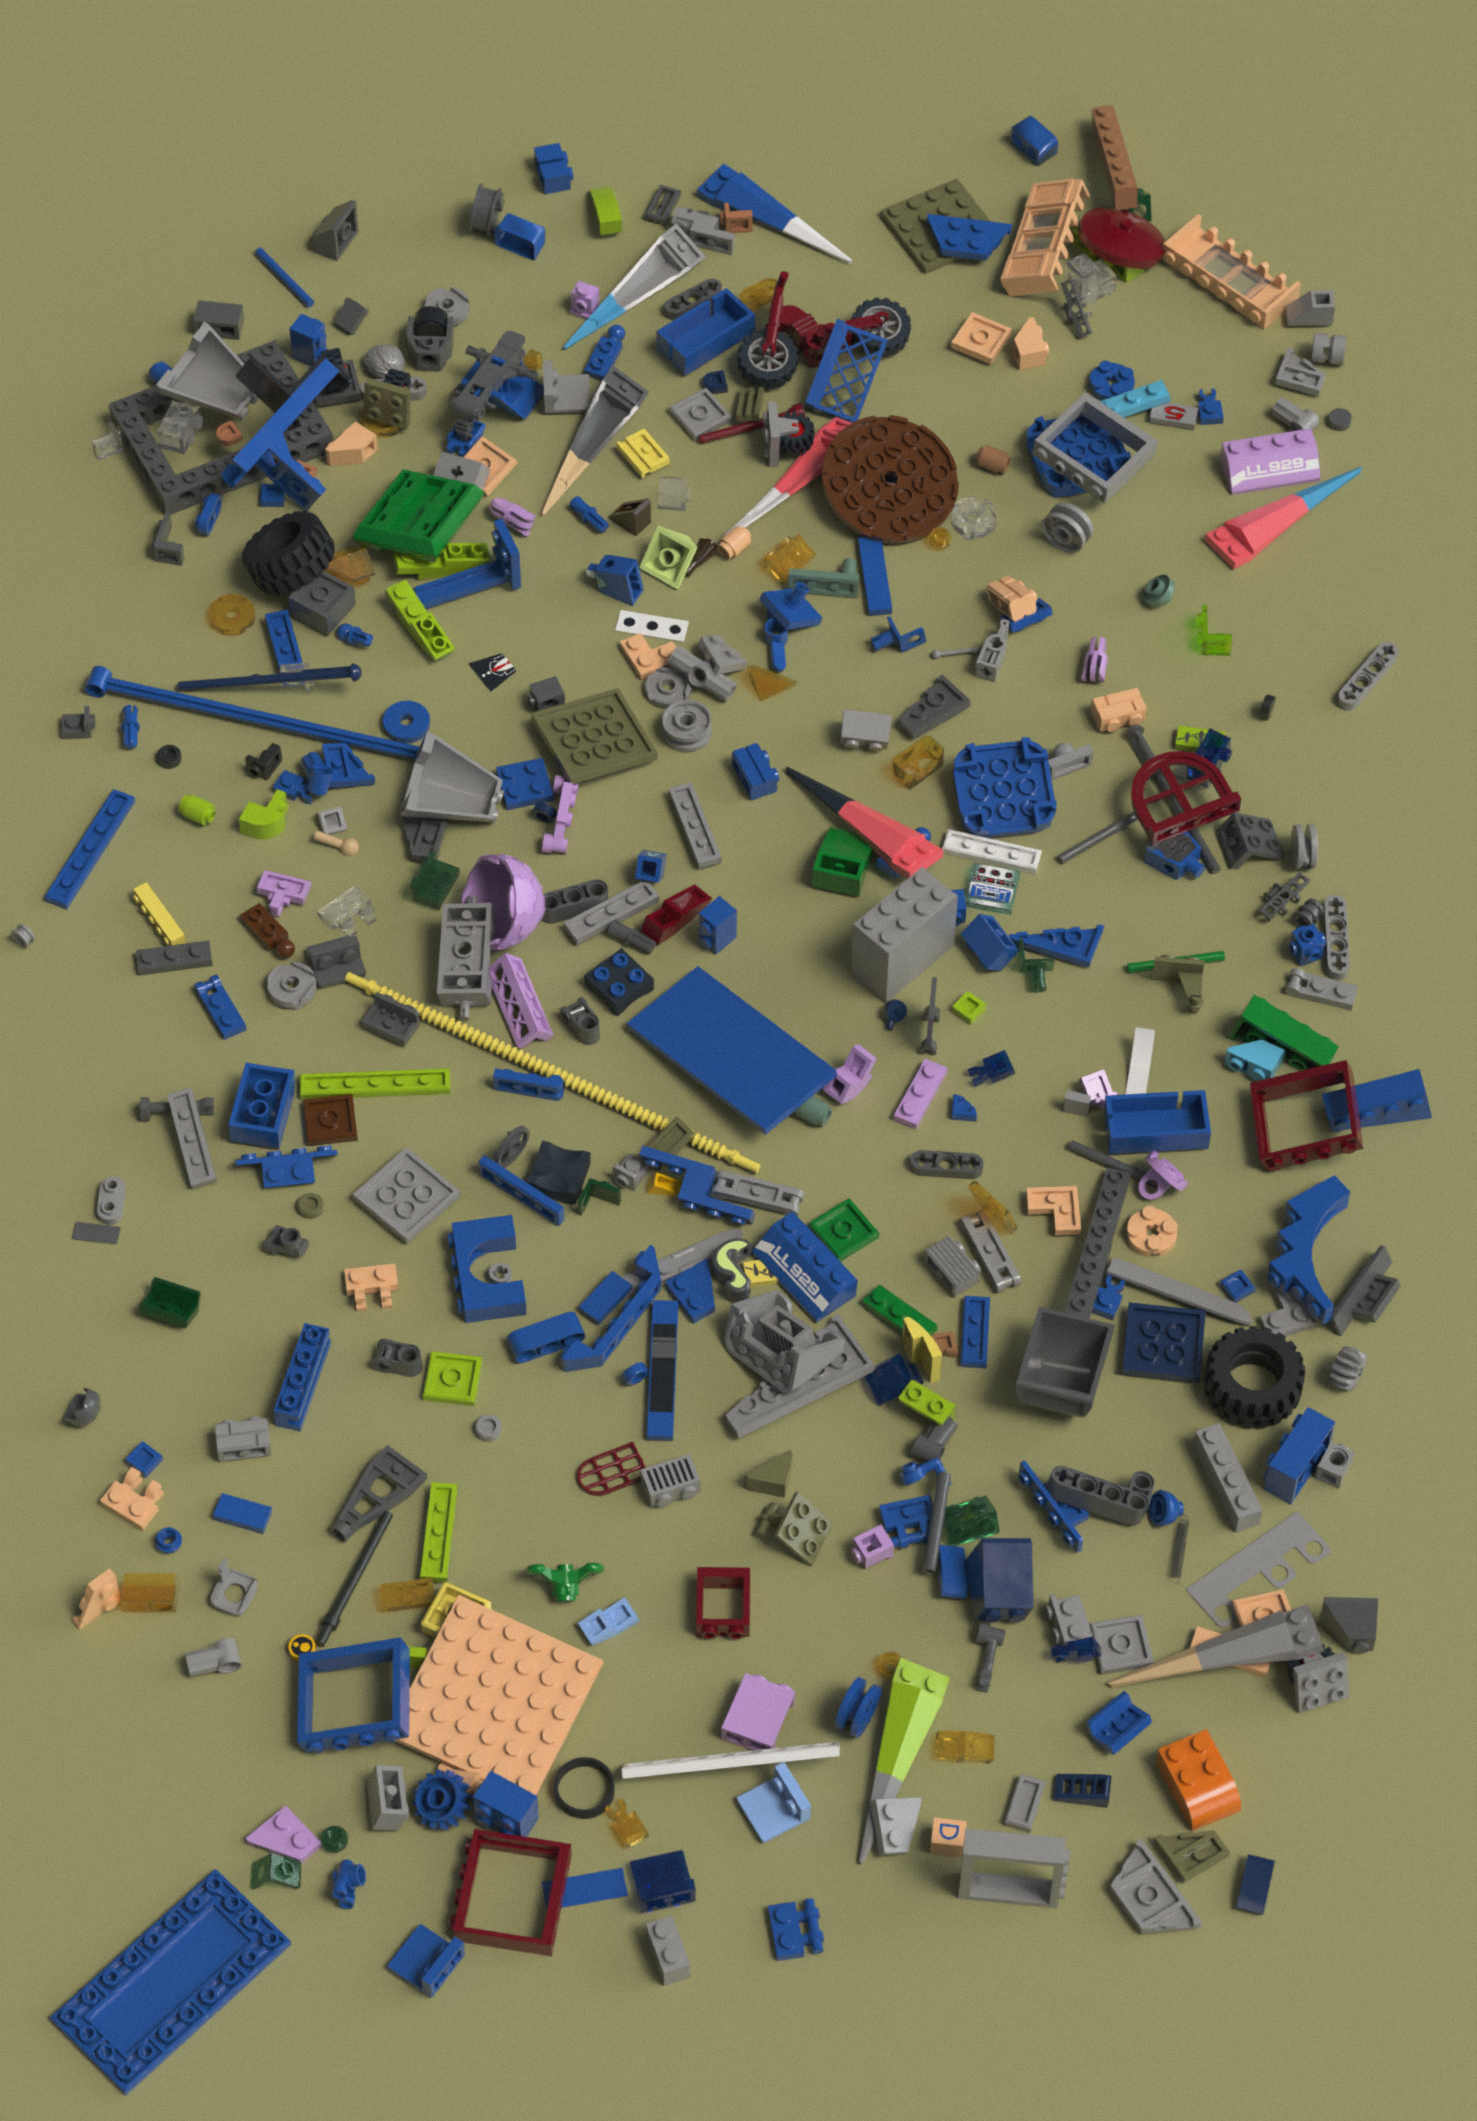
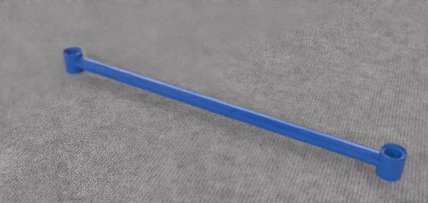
(101, 680)

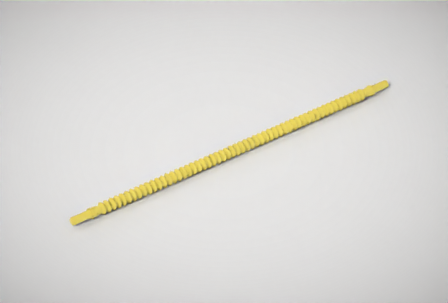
(731, 1156)

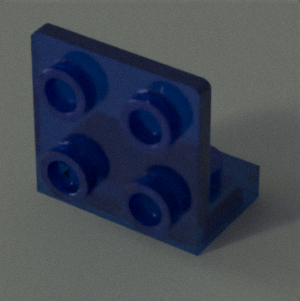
(663, 1881)

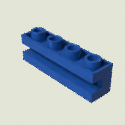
(302, 1377)

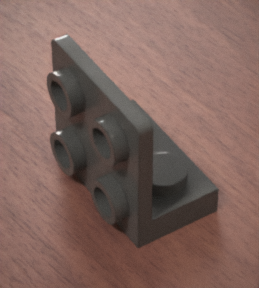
(1248, 836)

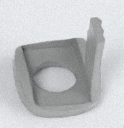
(229, 1578)

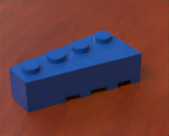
(1381, 1102)

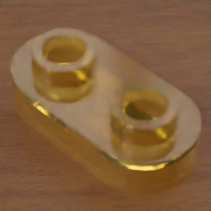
(757, 294)

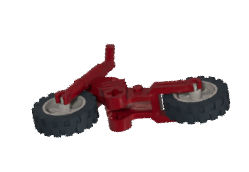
(813, 337)

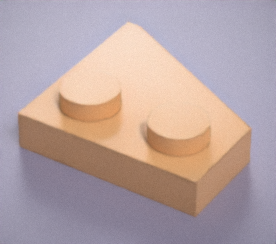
(100, 1596)

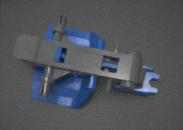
(493, 382)

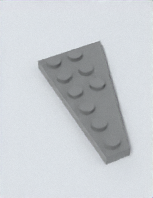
(772, 1404)

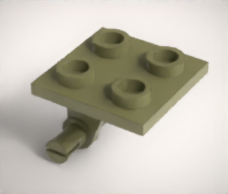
(1187, 971)
(799, 1528)

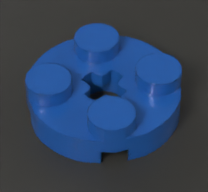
(1111, 372)

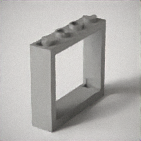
(1111, 423)
(1015, 1849)

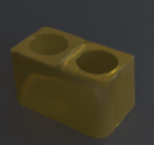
(918, 749)
(150, 1592)

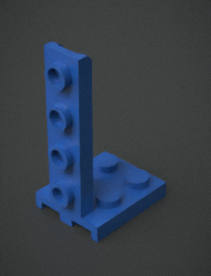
(502, 570)

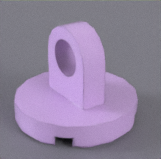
(1164, 1174)

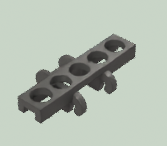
(1072, 316)
(1285, 892)

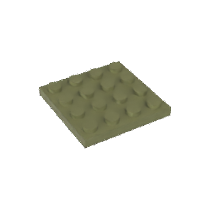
(910, 224)
(594, 736)

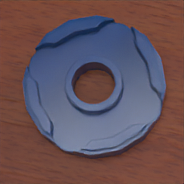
(406, 710)

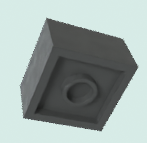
(322, 602)

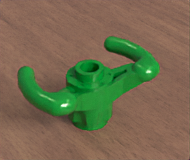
(565, 1579)

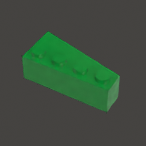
(1301, 1044)

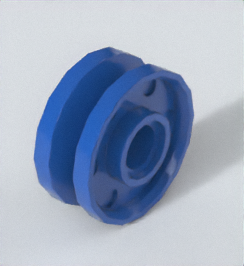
(858, 1707)

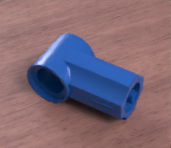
(317, 772)

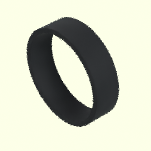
(584, 1762)

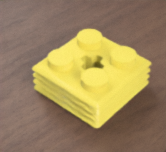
(442, 1605)

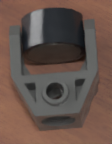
(433, 328)

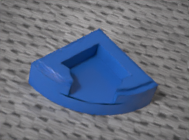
(962, 1109)

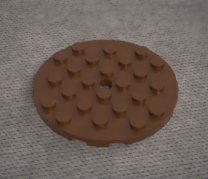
(884, 510)

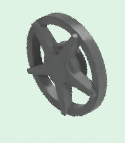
(512, 1146)

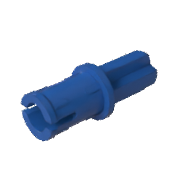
(588, 514)
(130, 727)

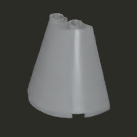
(208, 376)
(449, 785)

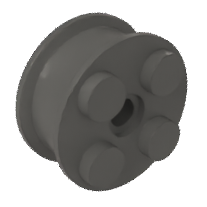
(485, 209)

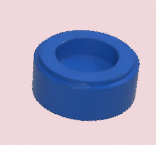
(635, 1373)

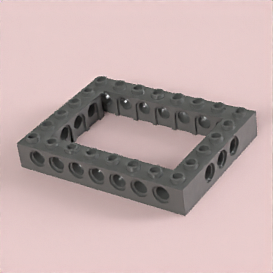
(191, 487)

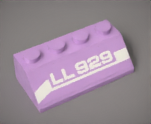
(1270, 461)

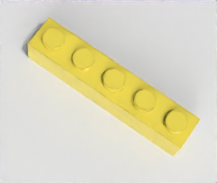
(158, 915)

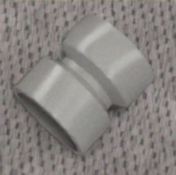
(1336, 352)

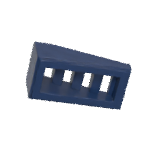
(1092, 1780)

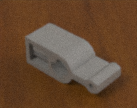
(993, 654)

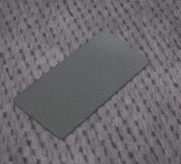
(96, 1233)

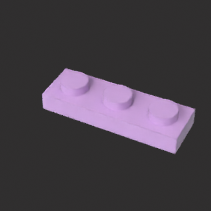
(920, 1094)

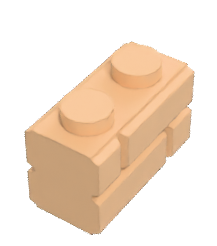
(1012, 598)
(1118, 710)

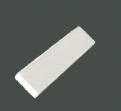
(991, 851)

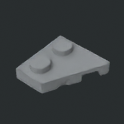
(721, 654)
(895, 1823)

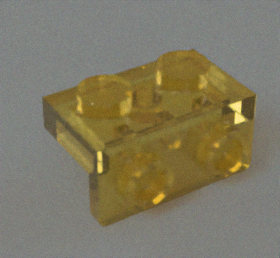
(793, 554)

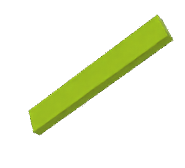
(375, 1083)

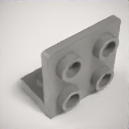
(565, 392)

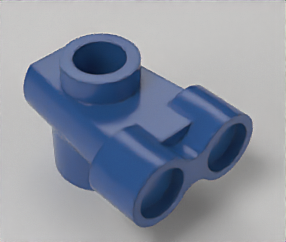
(345, 1880)

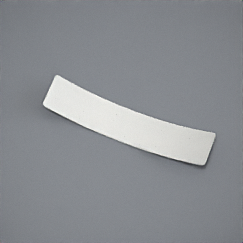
(1140, 1061)

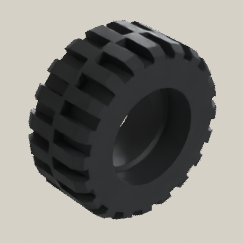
(288, 553)
(1249, 1405)

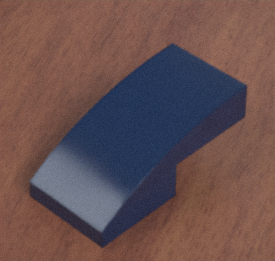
(1255, 1884)

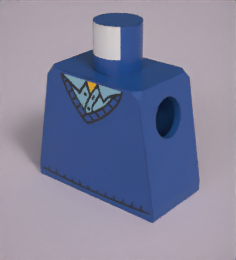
(618, 578)

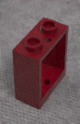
(723, 1579)

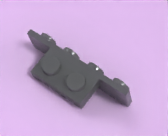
(1368, 1294)

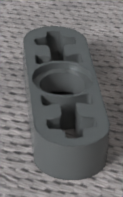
(680, 301)
(938, 1171)

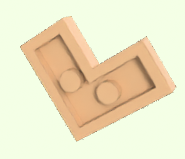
(643, 658)
(1061, 1203)

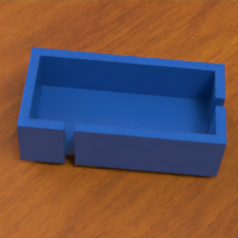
(699, 338)
(1153, 1123)

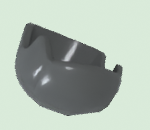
(83, 1408)

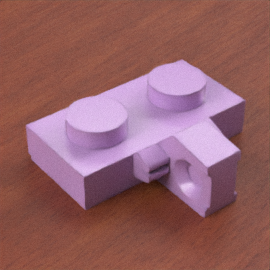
(282, 890)

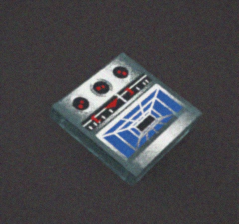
(992, 888)

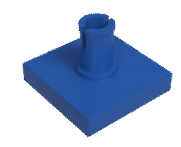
(791, 607)

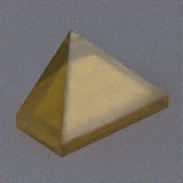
(767, 682)

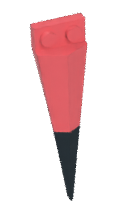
(895, 843)

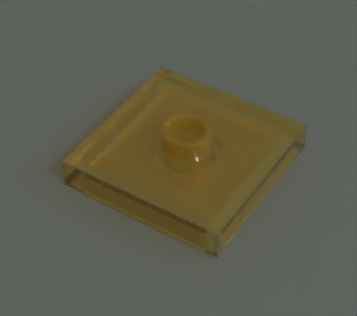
(992, 1207)

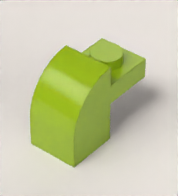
(264, 821)

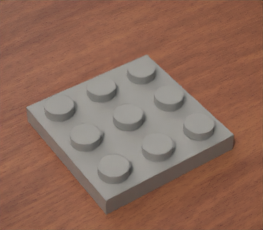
(406, 1195)

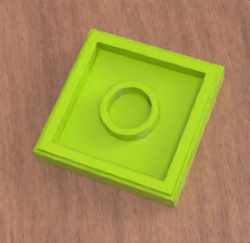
(452, 1378)

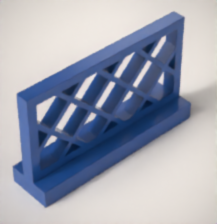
(827, 365)

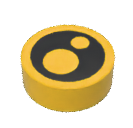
(301, 1644)

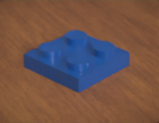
(525, 783)

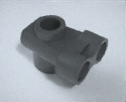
(286, 1241)

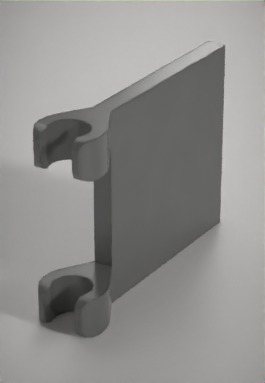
(931, 1012)

